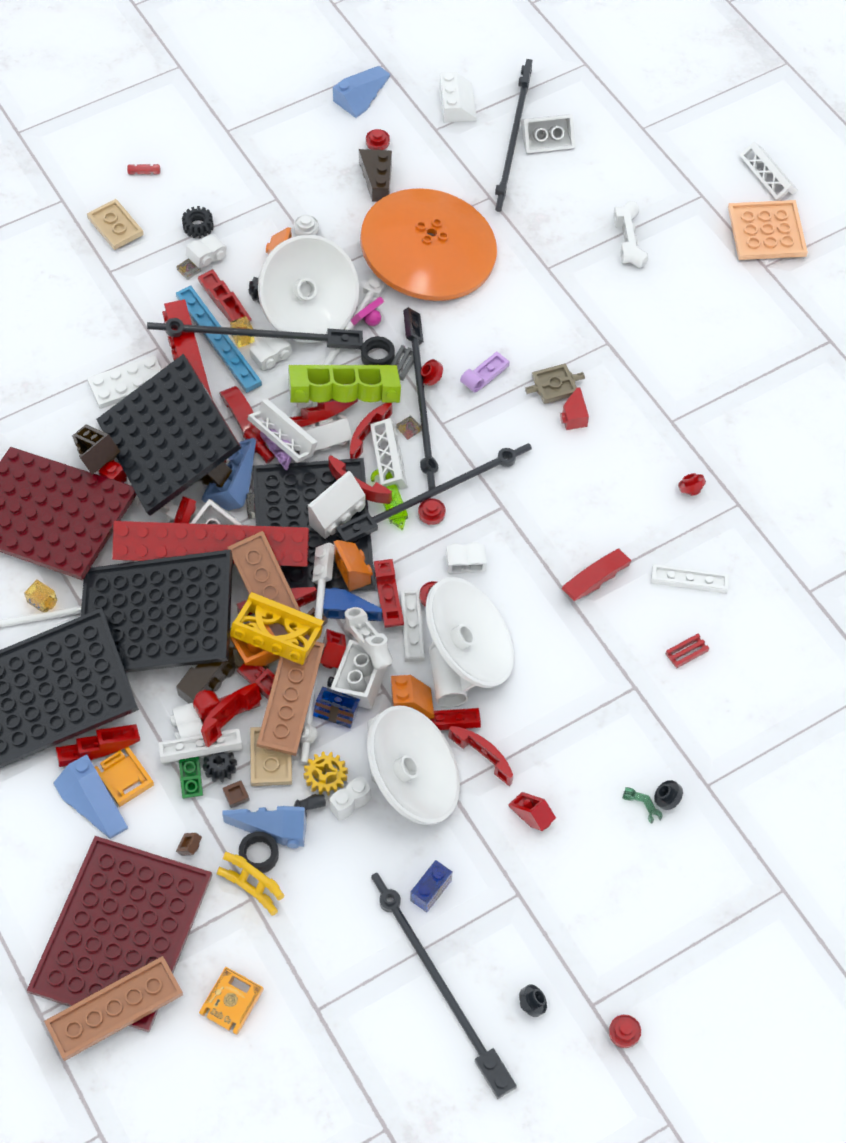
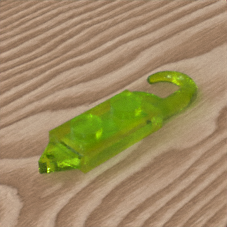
(401, 517)

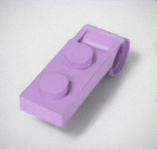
(485, 372)

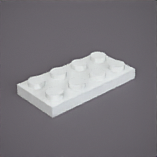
(118, 383)

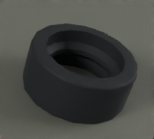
(377, 342)
(260, 837)

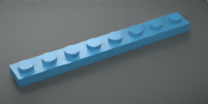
(221, 343)

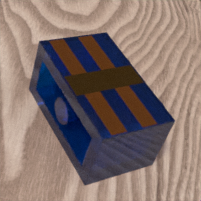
(336, 707)
(431, 886)

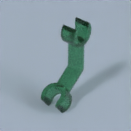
(630, 794)

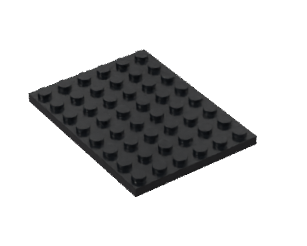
(168, 434)
(283, 501)
(165, 609)
(60, 686)

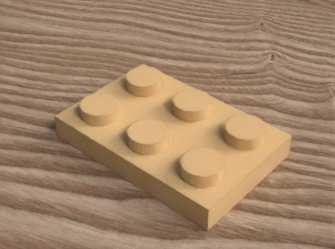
(115, 224)
(268, 766)

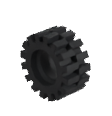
(197, 229)

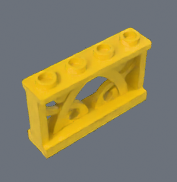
(272, 612)

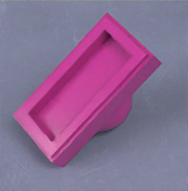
(369, 313)

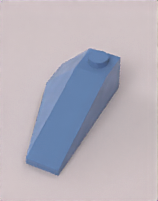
(358, 90)
(236, 487)
(85, 791)
(285, 824)

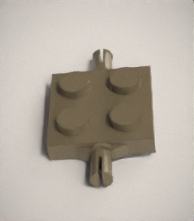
(554, 383)

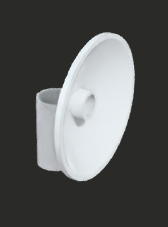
(308, 286)
(468, 641)
(413, 765)

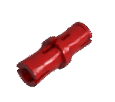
(260, 446)

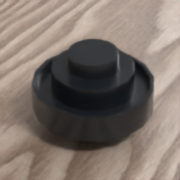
(668, 795)
(532, 1000)

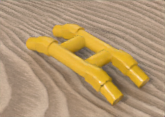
(241, 880)

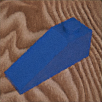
(339, 600)

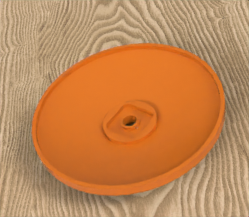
(426, 265)

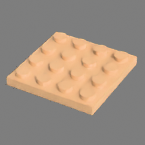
(767, 230)

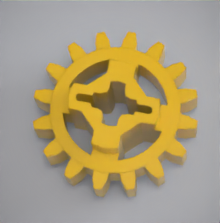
(319, 767)

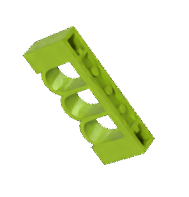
(304, 382)

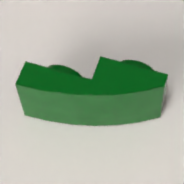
(190, 777)

